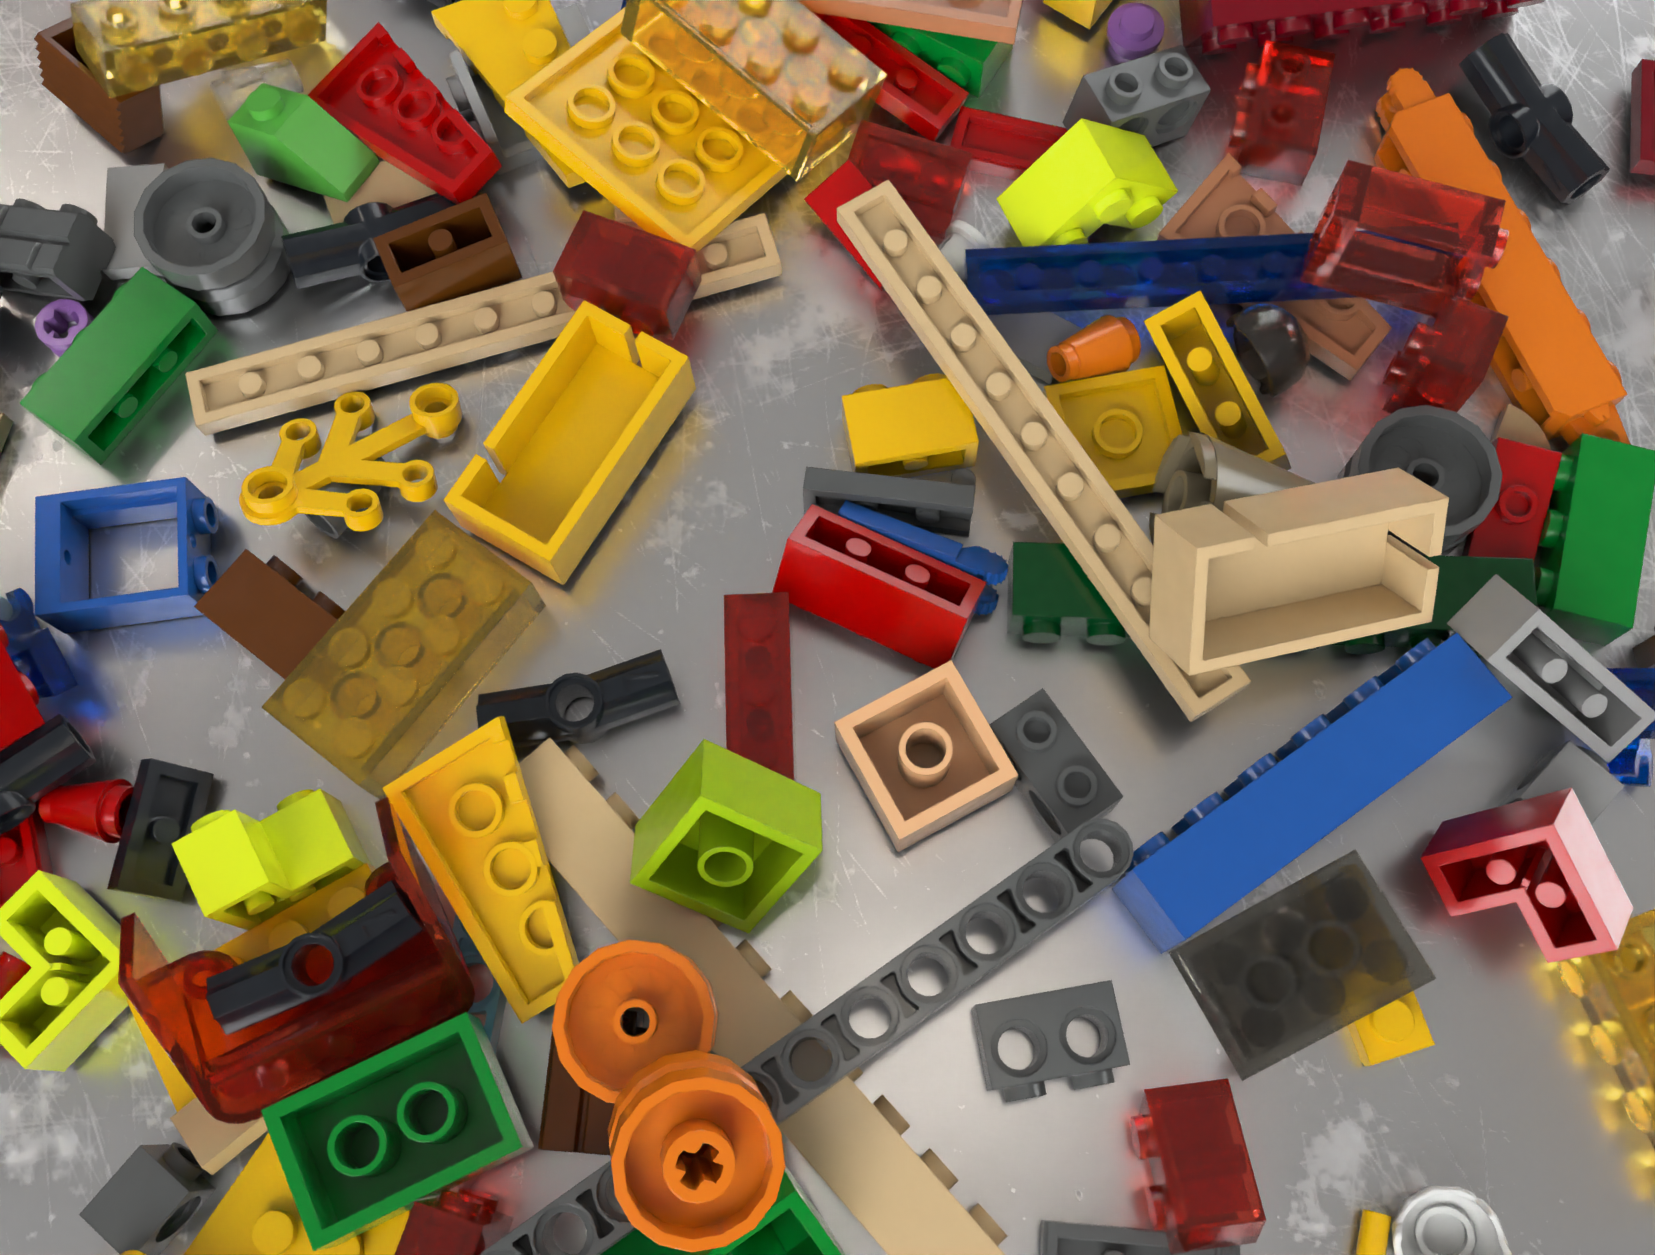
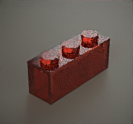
(760, 680)

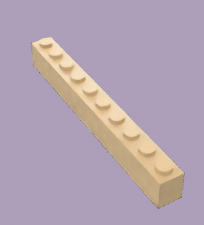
(840, 1133)

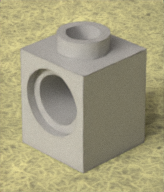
(1566, 768)

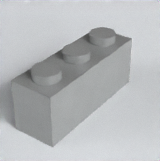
(1552, 668)

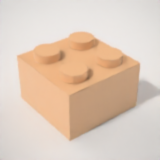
(925, 755)

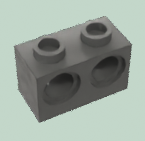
(1144, 96)
(1054, 766)
(1046, 1021)

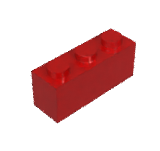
(877, 587)

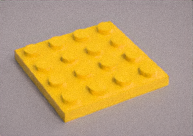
(642, 138)

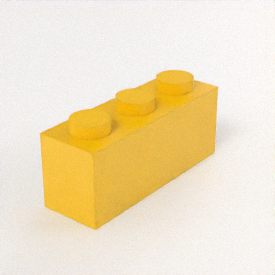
(1213, 379)

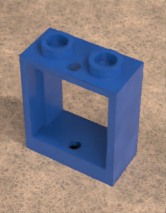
(63, 553)

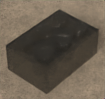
(1302, 964)

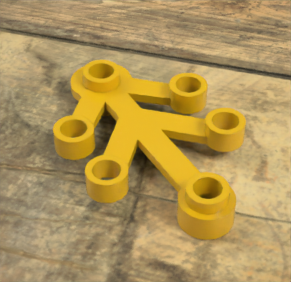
(282, 491)

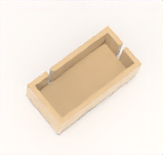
(1294, 569)

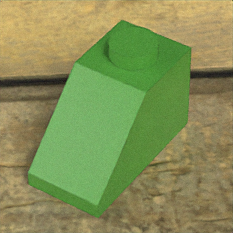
(300, 143)

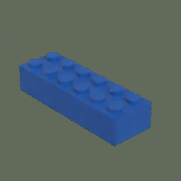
(1319, 784)

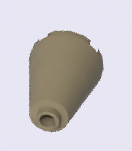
(1209, 471)

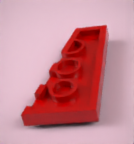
(405, 118)

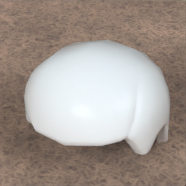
(1447, 1223)

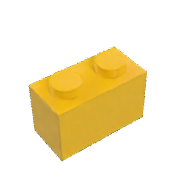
(909, 428)

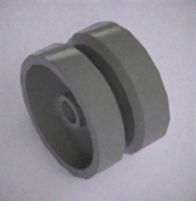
(213, 235)
(1441, 452)

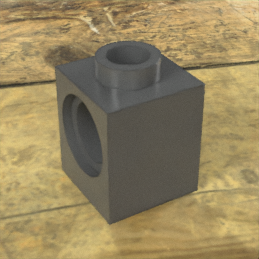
(149, 1199)

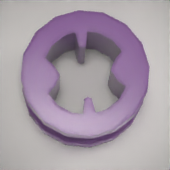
(54, 320)

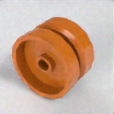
(607, 984)
(663, 1176)

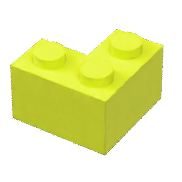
(1087, 181)
(258, 868)
(72, 976)

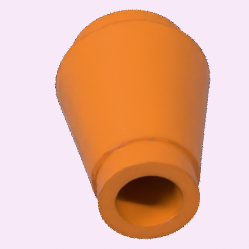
(1096, 350)

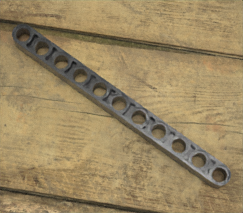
(1060, 864)

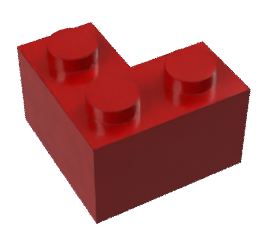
(1544, 861)

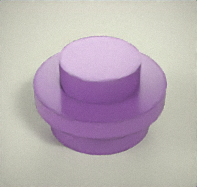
(1135, 30)

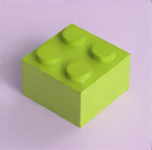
(726, 837)

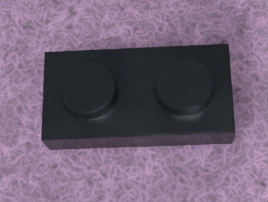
(160, 811)

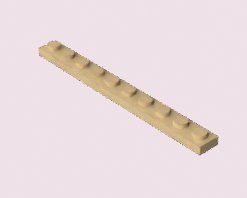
(434, 338)
(1024, 429)

